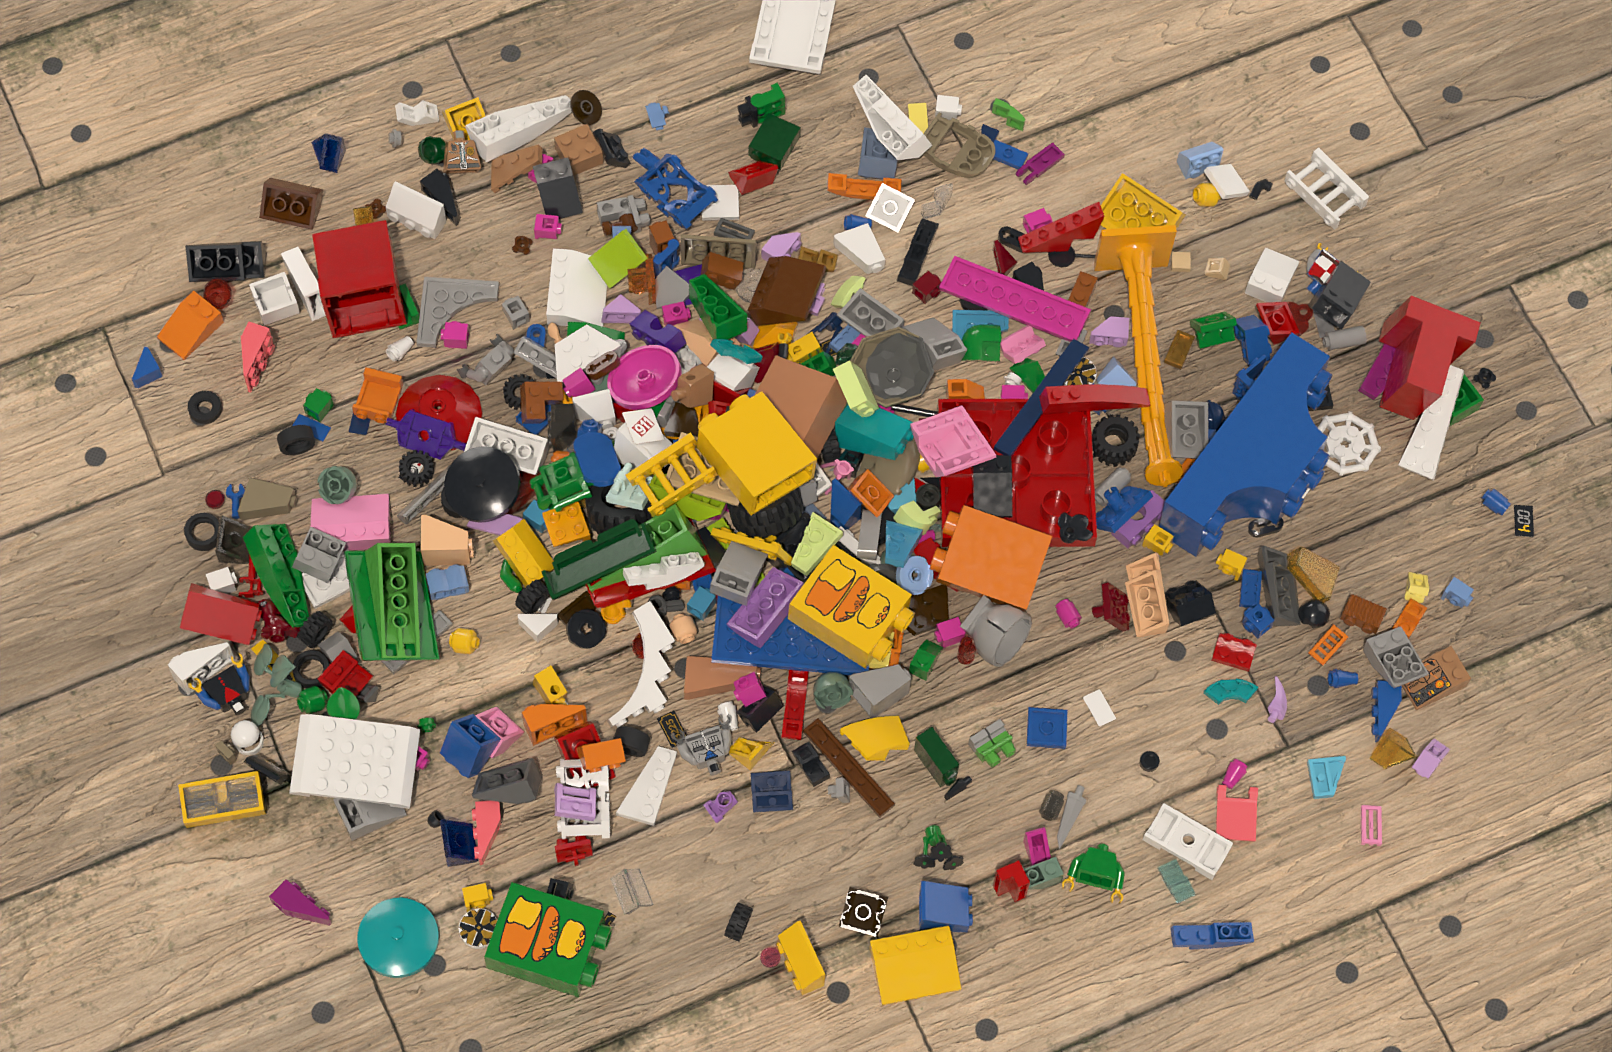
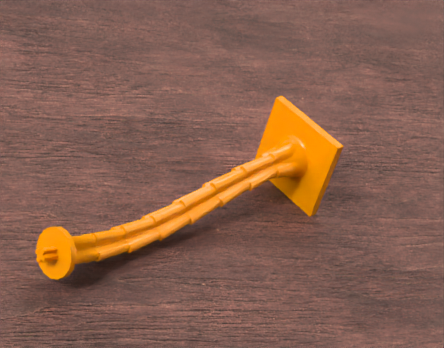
(1136, 254)

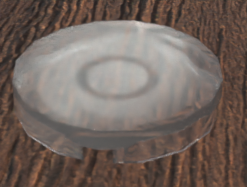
(749, 283)

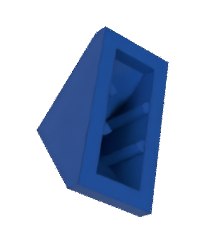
(146, 370)

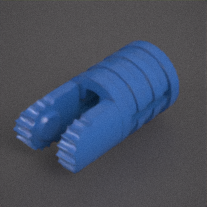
(648, 160)

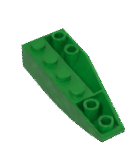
(273, 559)

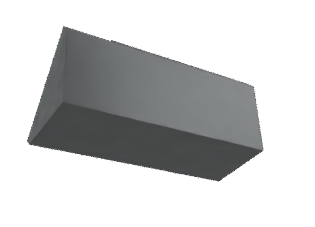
(1279, 587)

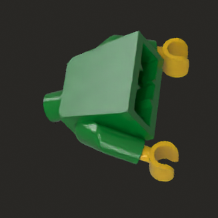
(1097, 869)

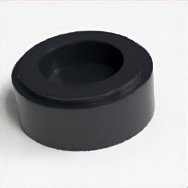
(1149, 761)

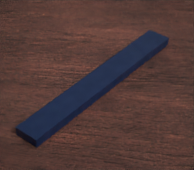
(1032, 409)

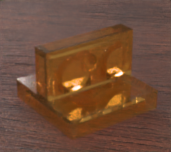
(643, 280)

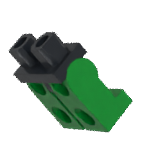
(759, 105)

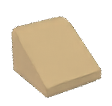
(1217, 268)

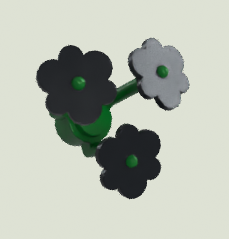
(939, 851)

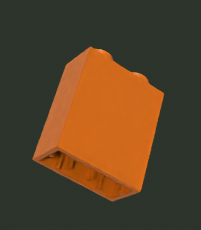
(990, 557)

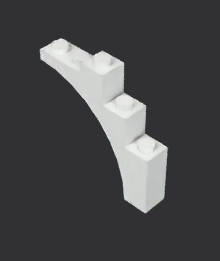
(655, 639)

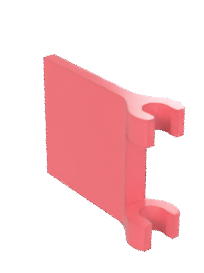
(1236, 816)

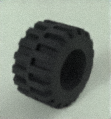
(1119, 427)

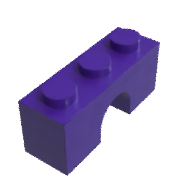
(648, 329)

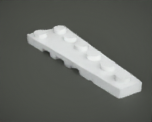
(1428, 439)

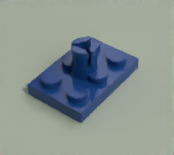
(1121, 507)

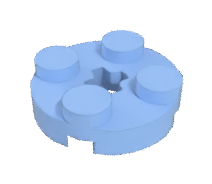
(921, 582)

